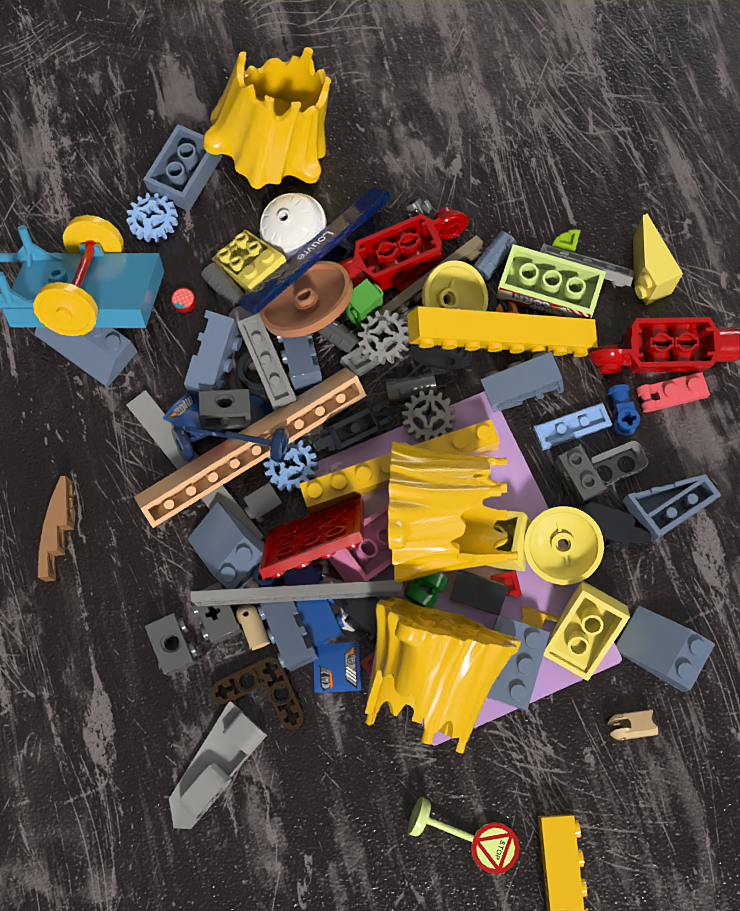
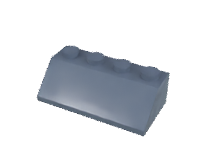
(98, 353)

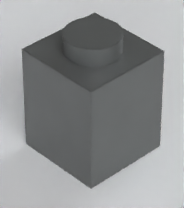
(263, 504)

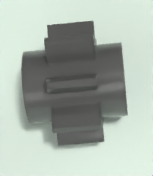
(417, 206)

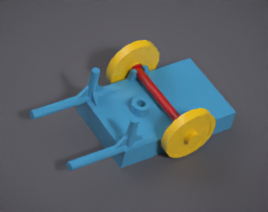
(84, 287)

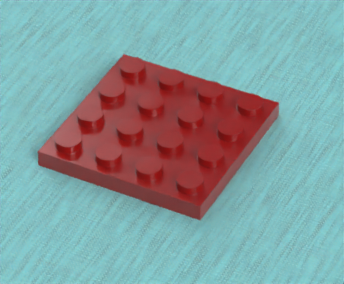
(313, 537)

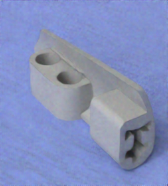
(211, 770)

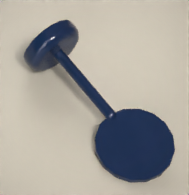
(258, 410)
(278, 444)

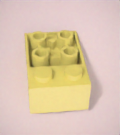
(248, 260)

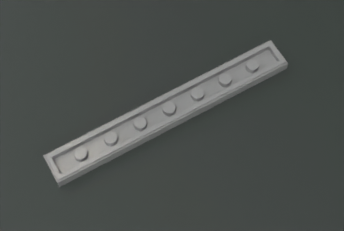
(152, 420)
(297, 593)

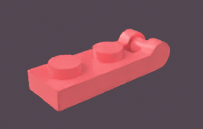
(673, 392)

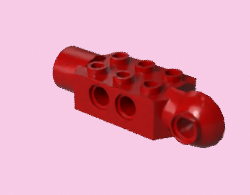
(403, 249)
(670, 346)

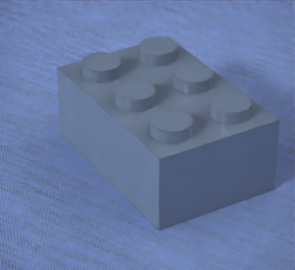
(181, 168)
(518, 677)

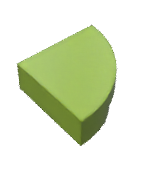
(567, 240)

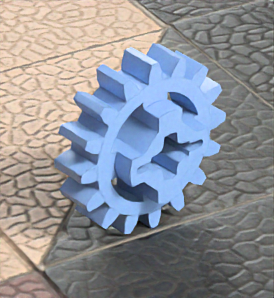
(154, 219)
(294, 475)

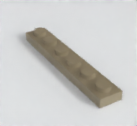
(413, 294)

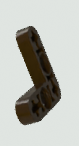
(262, 680)

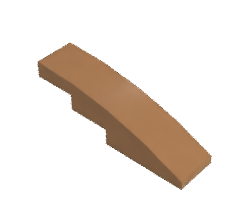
(57, 520)

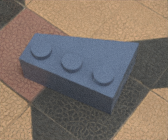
(214, 354)
(302, 362)
(523, 381)
(670, 505)
(288, 634)

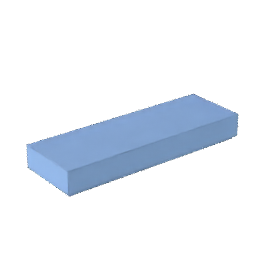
(572, 426)

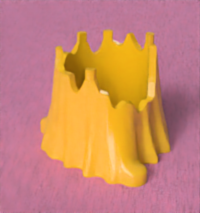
(272, 120)
(440, 514)
(435, 665)

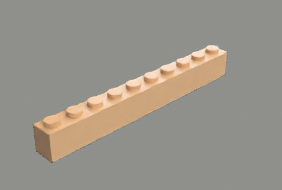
(237, 456)

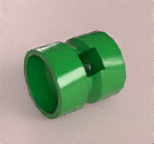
(434, 583)

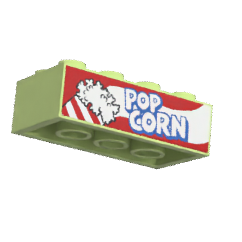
(550, 284)

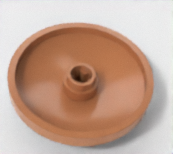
(309, 301)

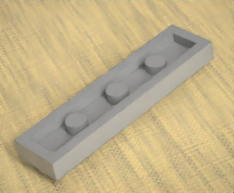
(616, 274)
(266, 361)

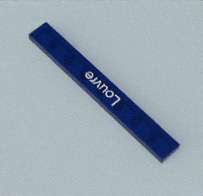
(314, 250)

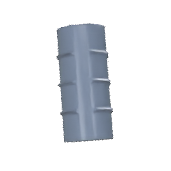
(494, 255)

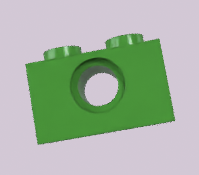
(364, 302)

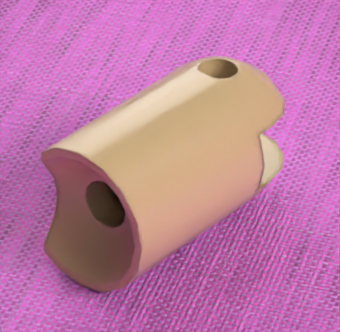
(252, 626)
(634, 724)

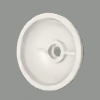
(303, 223)

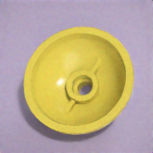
(459, 284)
(565, 564)

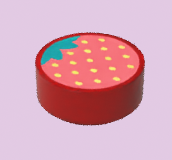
(183, 300)

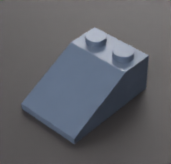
(227, 547)
(664, 648)

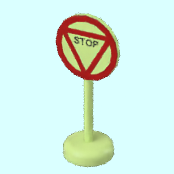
(492, 847)

